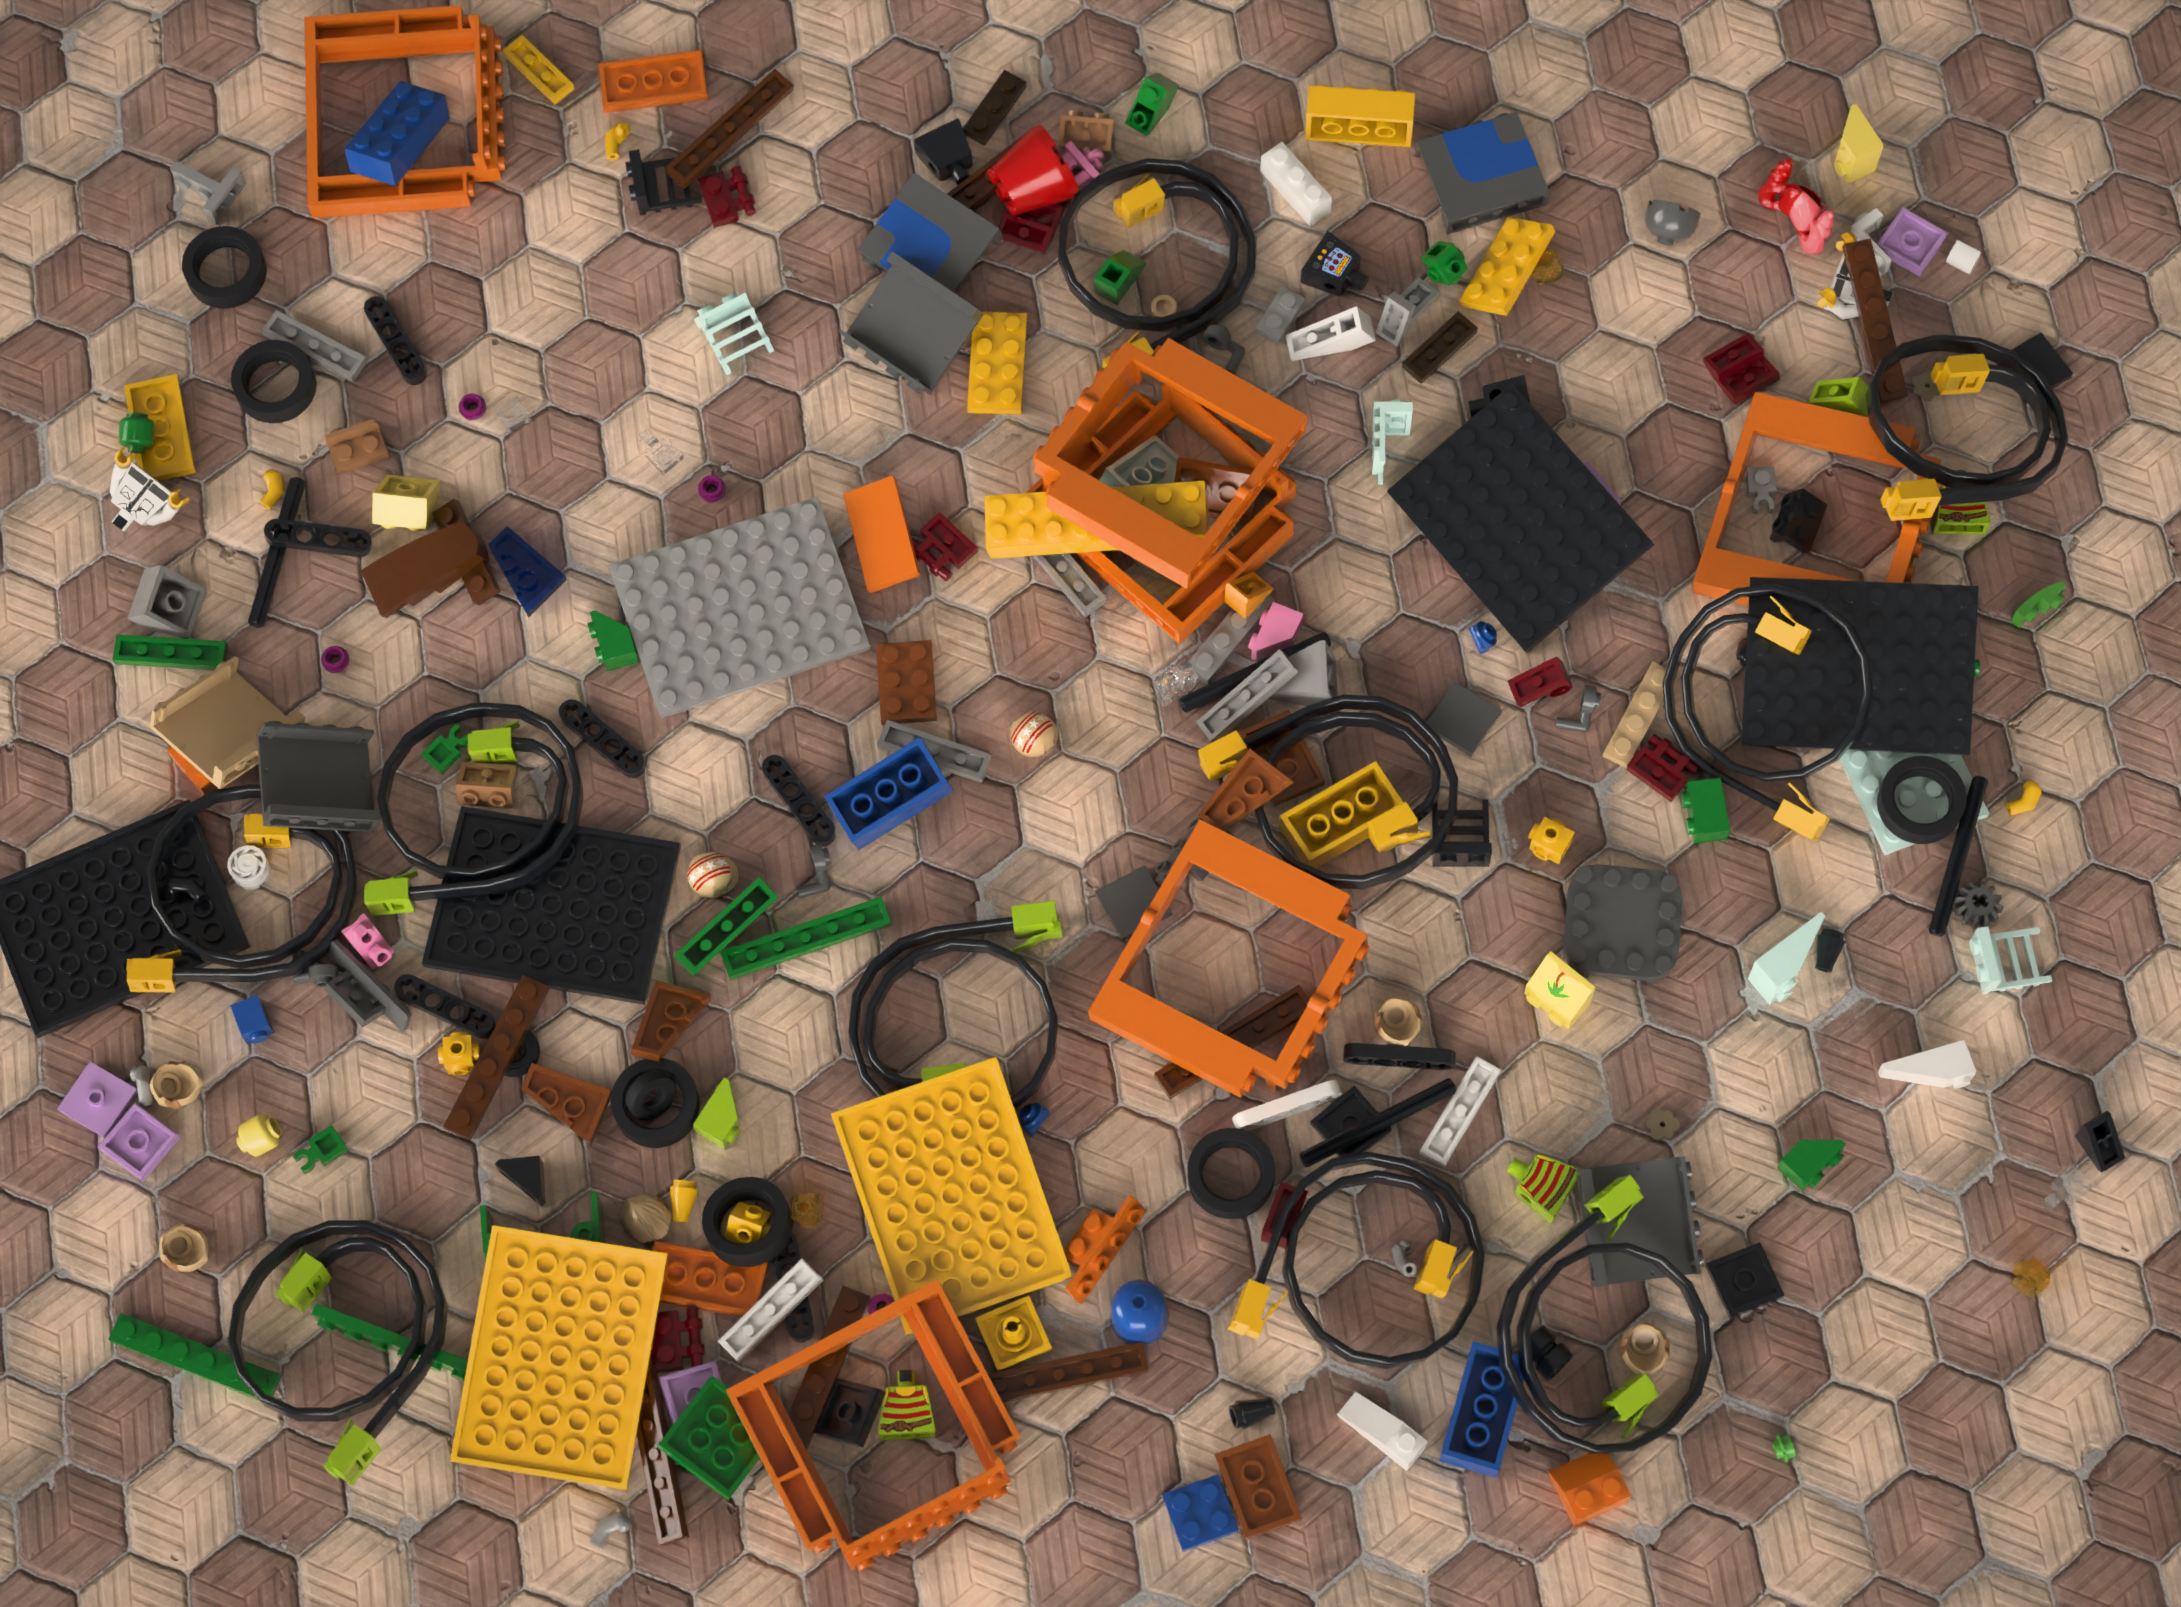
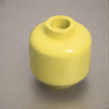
(259, 1135)

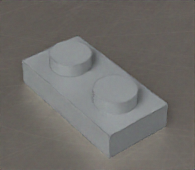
(1280, 315)

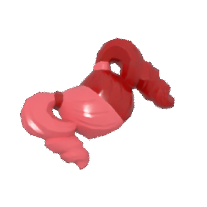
(1800, 205)

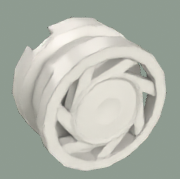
(249, 867)

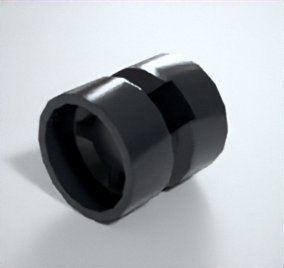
(1548, 1355)

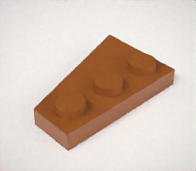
(1243, 791)
(666, 1019)
(569, 1099)

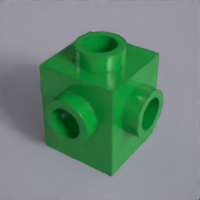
(1444, 263)

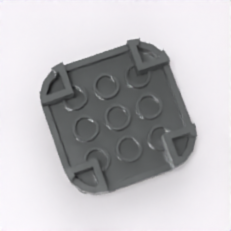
(1622, 923)

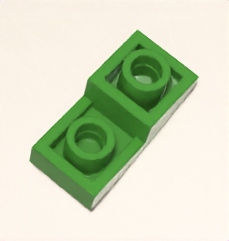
(2040, 601)

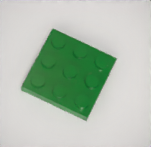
(712, 1440)

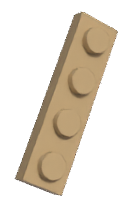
(1637, 717)

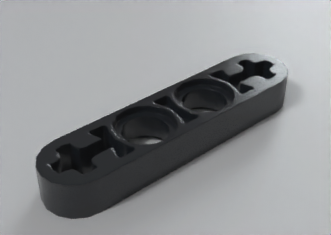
(397, 339)
(318, 533)
(600, 740)
(795, 802)
(446, 1003)
(1399, 1056)
(807, 1319)

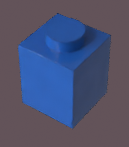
(252, 1020)

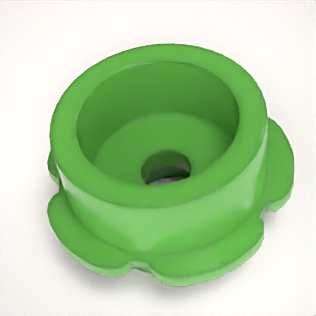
(1784, 1447)

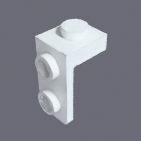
(1866, 225)

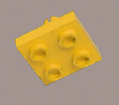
(1013, 1334)

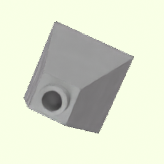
(1315, 678)

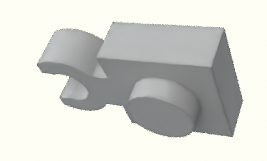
(1762, 484)

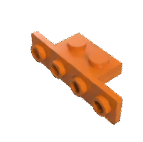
(1097, 1245)

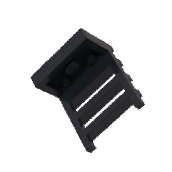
(645, 185)
(1464, 853)

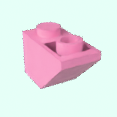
(1278, 631)

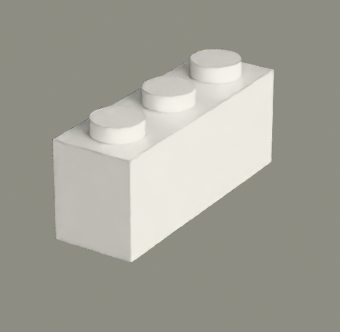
(1296, 184)

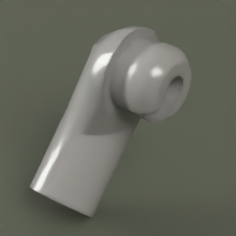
(142, 1077)
(1401, 1262)
(608, 1525)

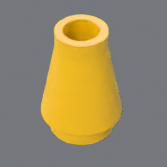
(682, 1199)

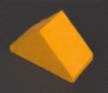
(1246, 593)

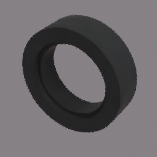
(215, 239)
(259, 355)
(1921, 767)
(667, 1134)
(1238, 1139)
(759, 1251)

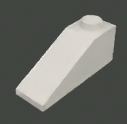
(1332, 335)
(1934, 1067)
(1383, 1430)

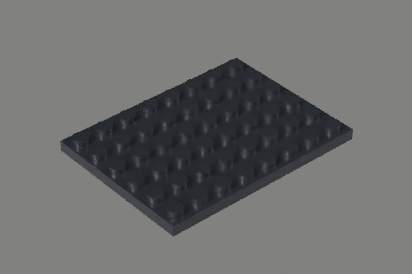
(1520, 518)
(1920, 665)
(90, 910)
(575, 927)

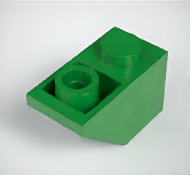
(1151, 103)
(1117, 276)
(614, 641)
(1809, 1159)

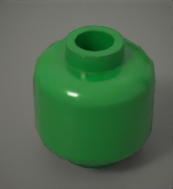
(136, 432)

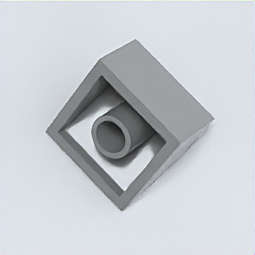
(167, 602)

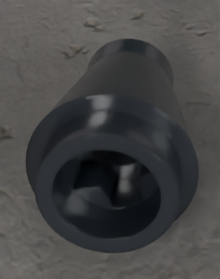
(1828, 949)
(1248, 1412)

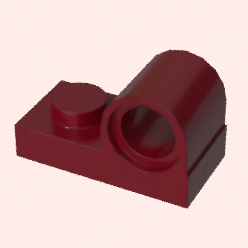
(1545, 679)
(1281, 1197)

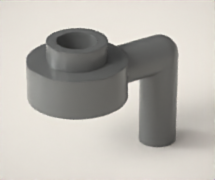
(1220, 338)
(1589, 701)
(820, 858)
(318, 974)

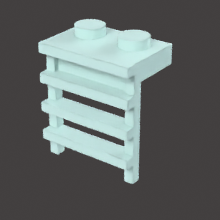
(717, 318)
(1388, 419)
(1989, 965)

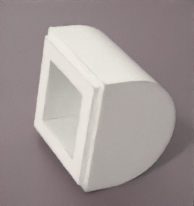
(1963, 257)

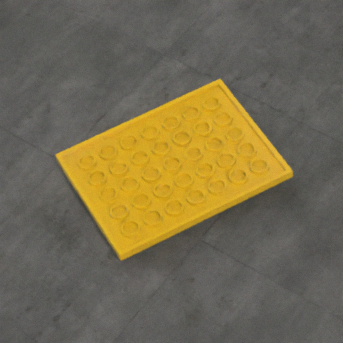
(952, 1190)
(559, 1357)

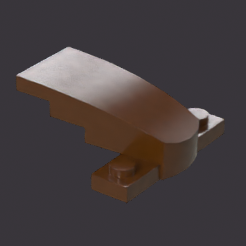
(433, 565)

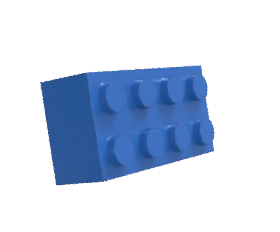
(397, 133)
(889, 793)
(1481, 1414)

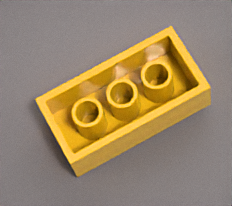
(1359, 115)
(1338, 815)

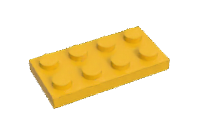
(1507, 266)
(997, 364)
(164, 404)

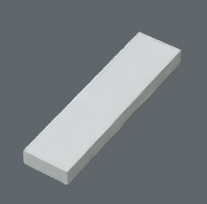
(1460, 1111)
(770, 1310)

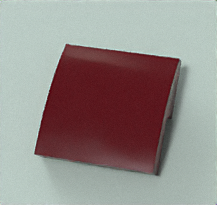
(1032, 228)
(1741, 368)

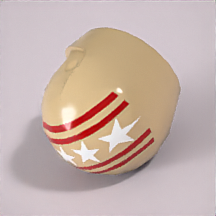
(1033, 734)
(711, 873)

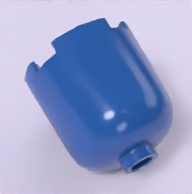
(1139, 1312)

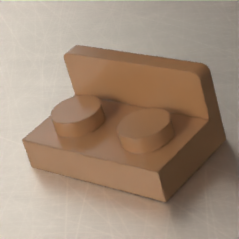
(1088, 132)
(356, 445)
(486, 784)

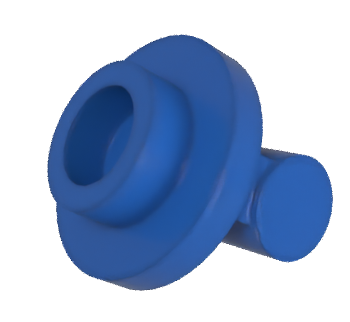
(1483, 636)
(1032, 1117)

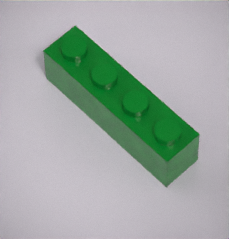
(725, 926)

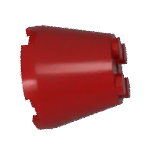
(1032, 174)

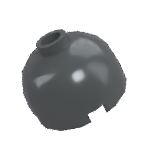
(1670, 221)

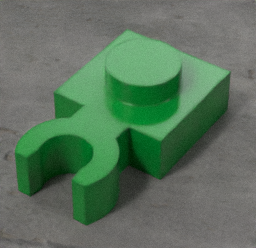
(443, 752)
(324, 1147)

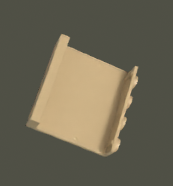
(217, 723)

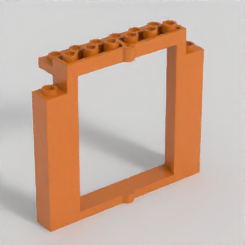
(398, 36)
(1812, 427)
(1126, 522)
(1244, 553)
(1194, 1043)
(963, 1383)

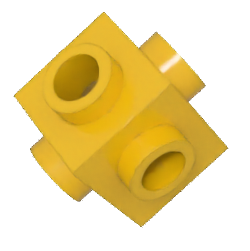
(1550, 839)
(461, 1062)
(747, 1224)

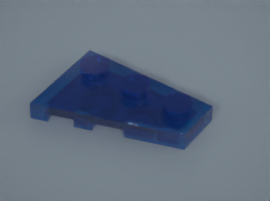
(526, 570)

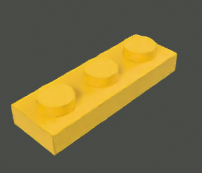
(538, 69)

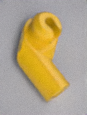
(614, 138)
(275, 488)
(2028, 801)

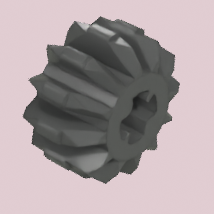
(1985, 913)

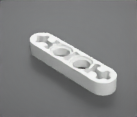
(1287, 1106)

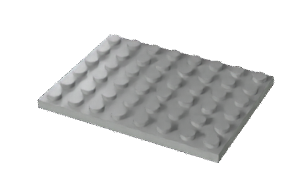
(739, 607)

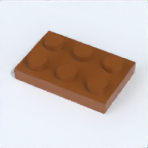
(1220, 480)
(906, 682)
(1295, 764)
(1258, 1487)

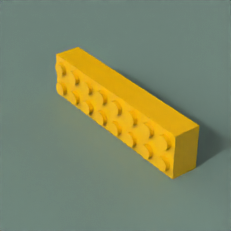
(1025, 526)

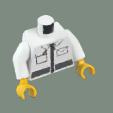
(1840, 296)
(140, 495)

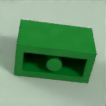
(1706, 810)

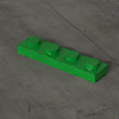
(169, 652)

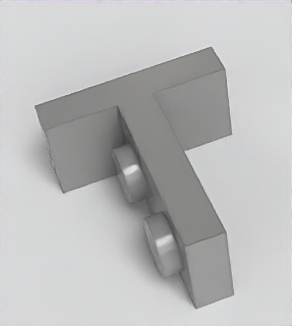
(218, 195)
(1404, 309)

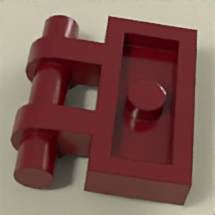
(718, 198)
(948, 541)
(1658, 773)
(667, 1347)

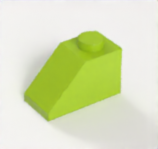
(1841, 395)
(719, 1117)

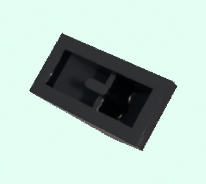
(2101, 1141)
(526, 1174)

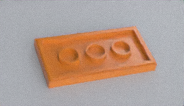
(653, 81)
(881, 534)
(705, 1281)

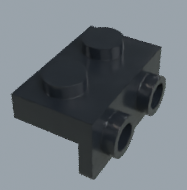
(1798, 520)

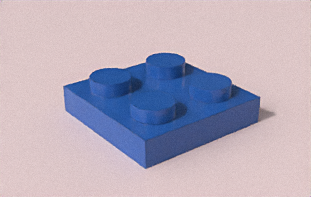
(1200, 1513)

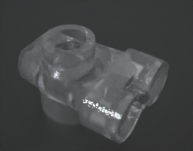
(1175, 679)

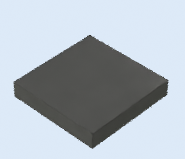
(1463, 719)
(1128, 899)

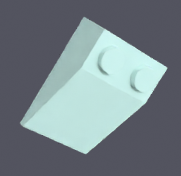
(1146, 464)
(1778, 968)

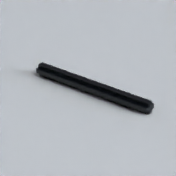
(275, 556)
(1228, 683)
(1958, 856)
(1377, 1122)

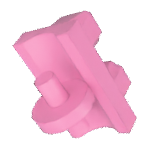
(1083, 163)
(368, 942)

